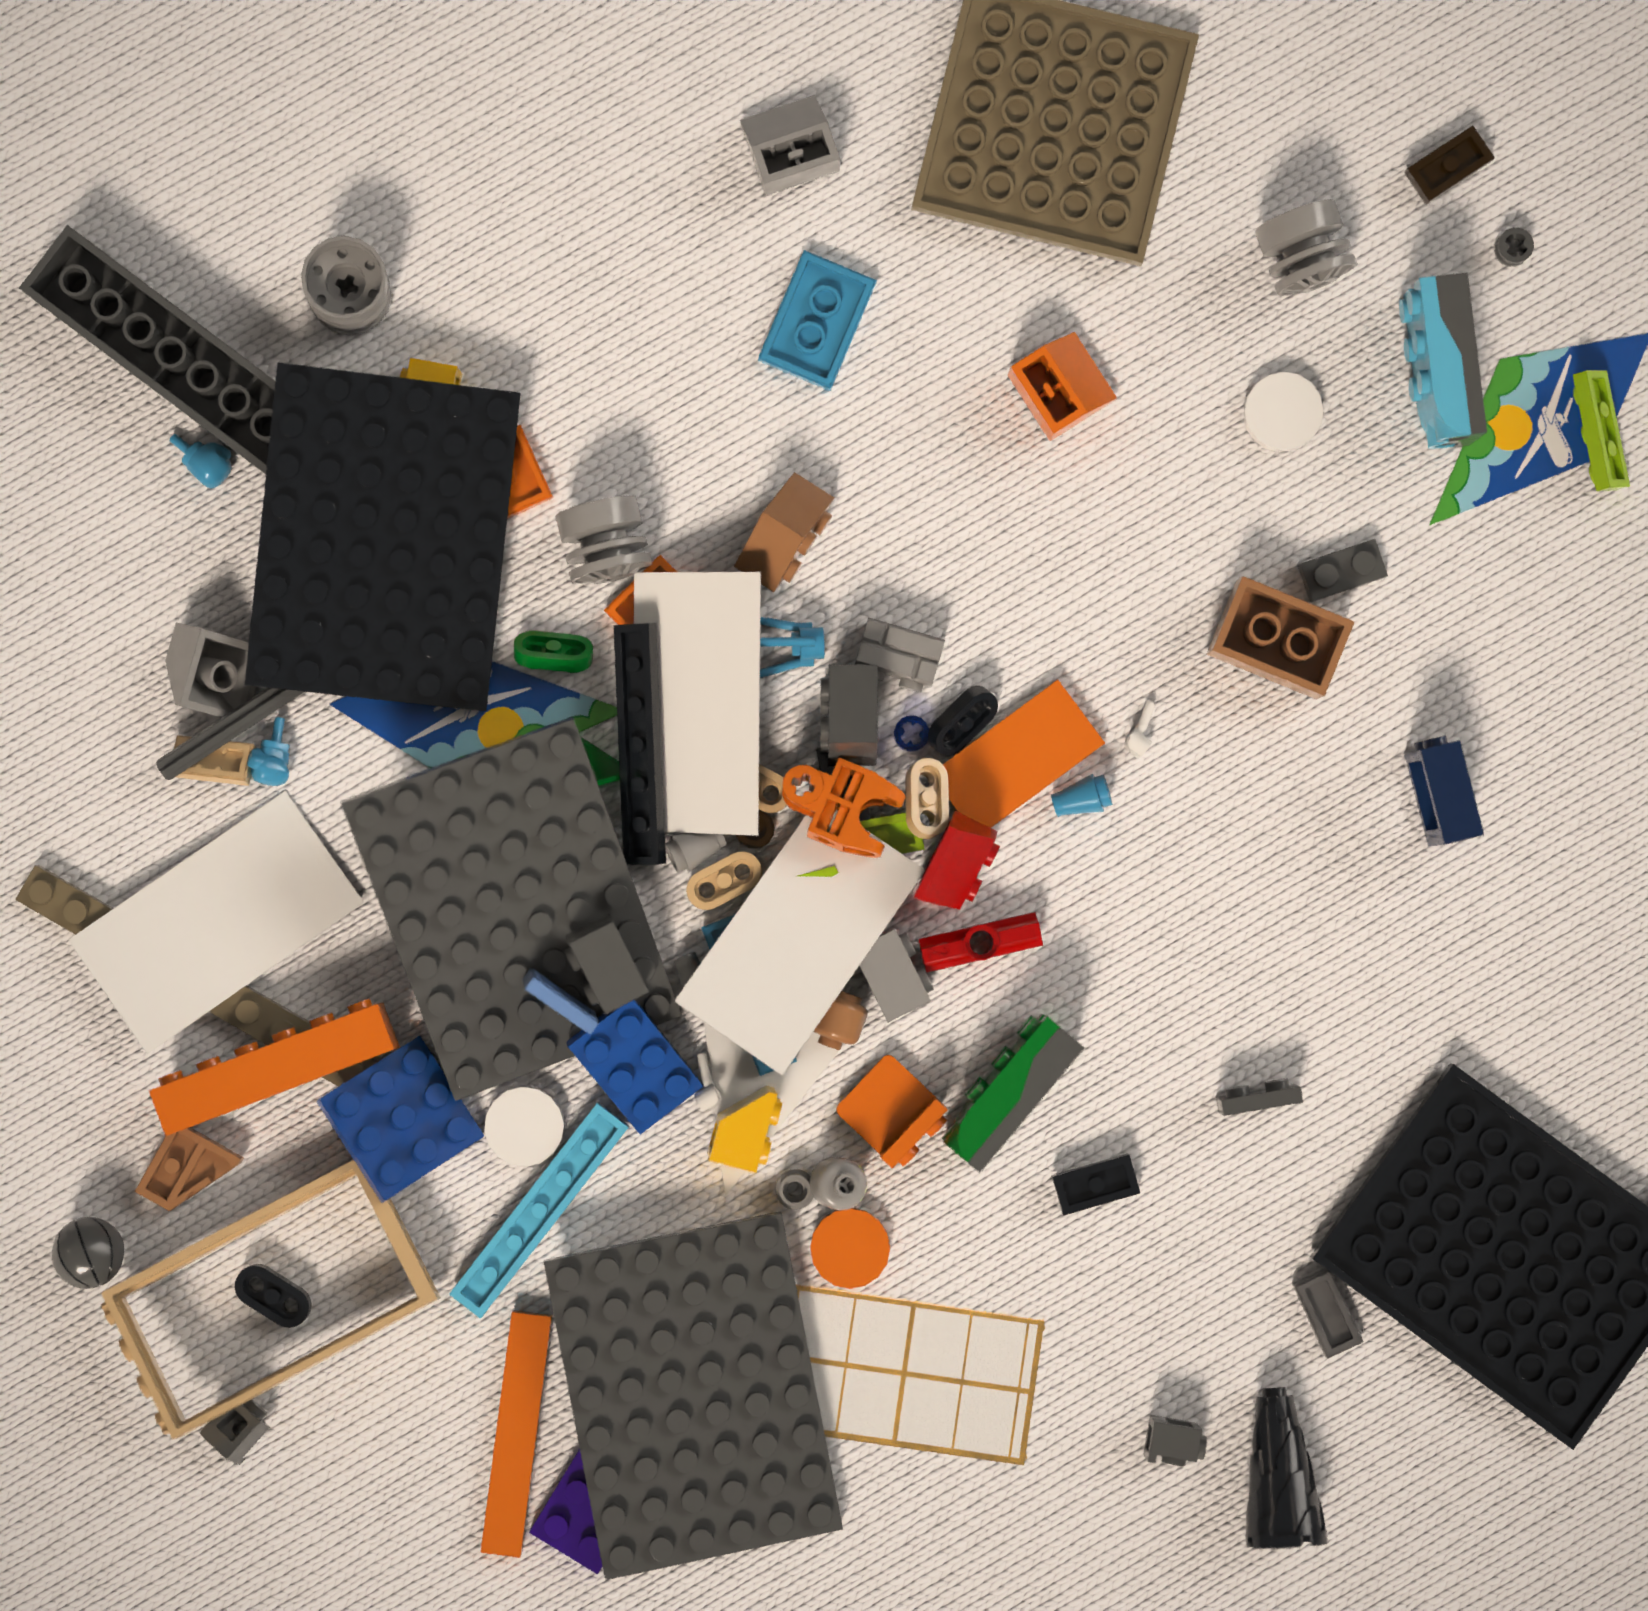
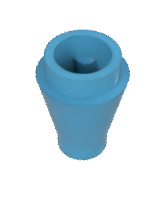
(1084, 796)

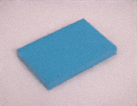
(817, 320)

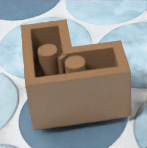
(785, 532)

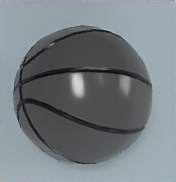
(88, 1252)

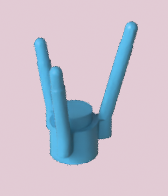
(805, 643)

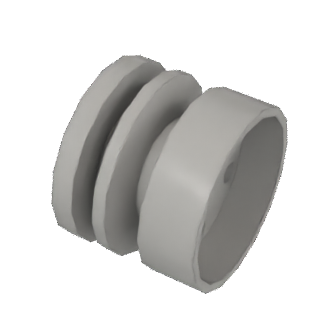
(1304, 242)
(337, 266)
(602, 532)

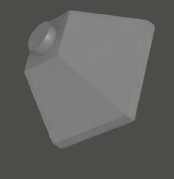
(207, 670)

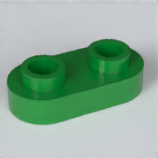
(553, 651)

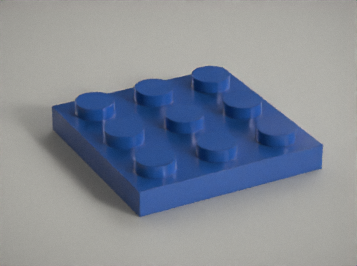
(400, 1119)

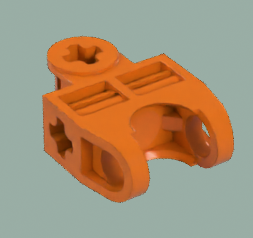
(825, 798)

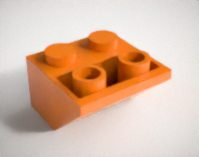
(1061, 385)

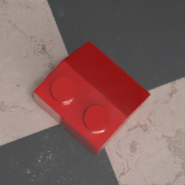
(956, 863)

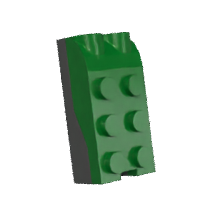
(1011, 1090)

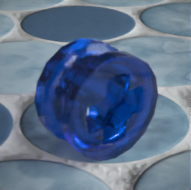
(899, 731)

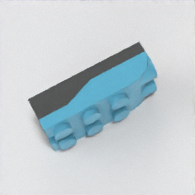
(1444, 360)

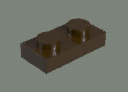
(1449, 165)

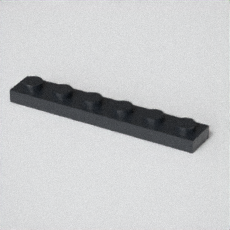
(639, 744)

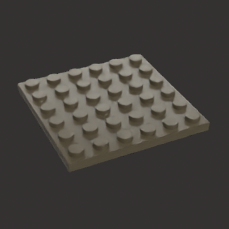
(1056, 124)

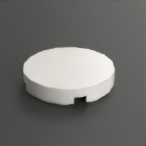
(1283, 412)
(524, 1126)

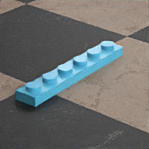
(539, 1210)

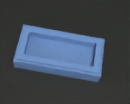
(560, 1001)

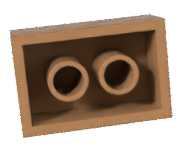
(1280, 638)

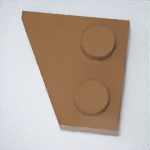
(185, 1167)

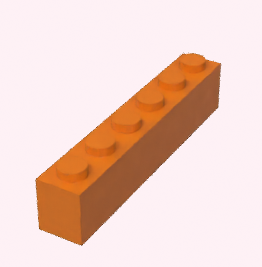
(273, 1068)

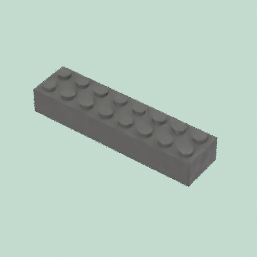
(156, 343)

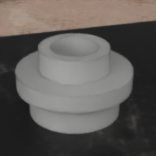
(787, 1199)

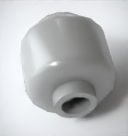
(826, 1181)

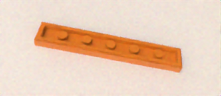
(516, 1433)

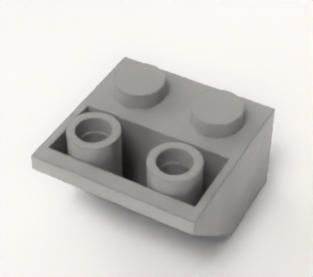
(791, 145)

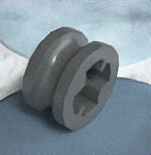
(1502, 247)

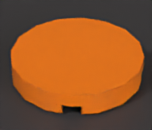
(850, 1248)

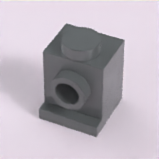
(223, 1431)
(1174, 1441)

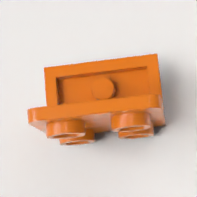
(892, 1111)

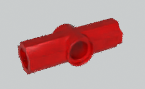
(1006, 937)

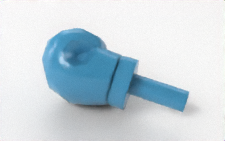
(206, 462)
(272, 758)

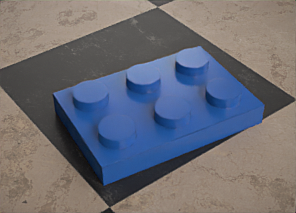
(635, 1065)

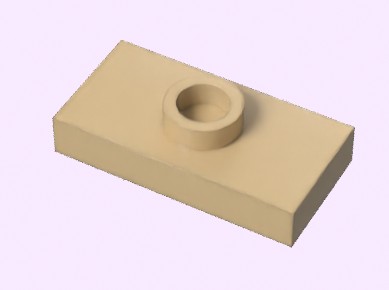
(223, 766)

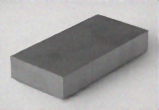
(1327, 1313)

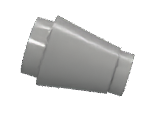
(691, 849)

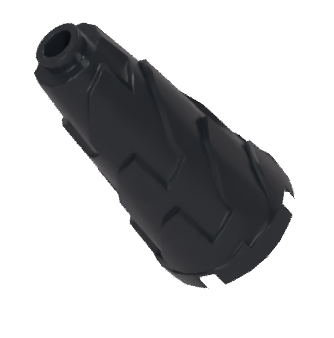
(1282, 1486)

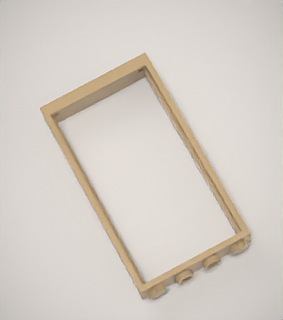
(136, 1348)

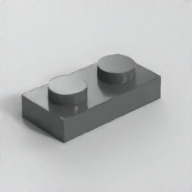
(1342, 570)
(1276, 1094)

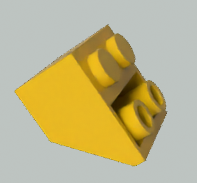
(742, 1129)

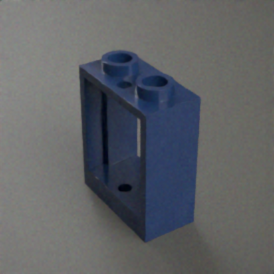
(1443, 791)

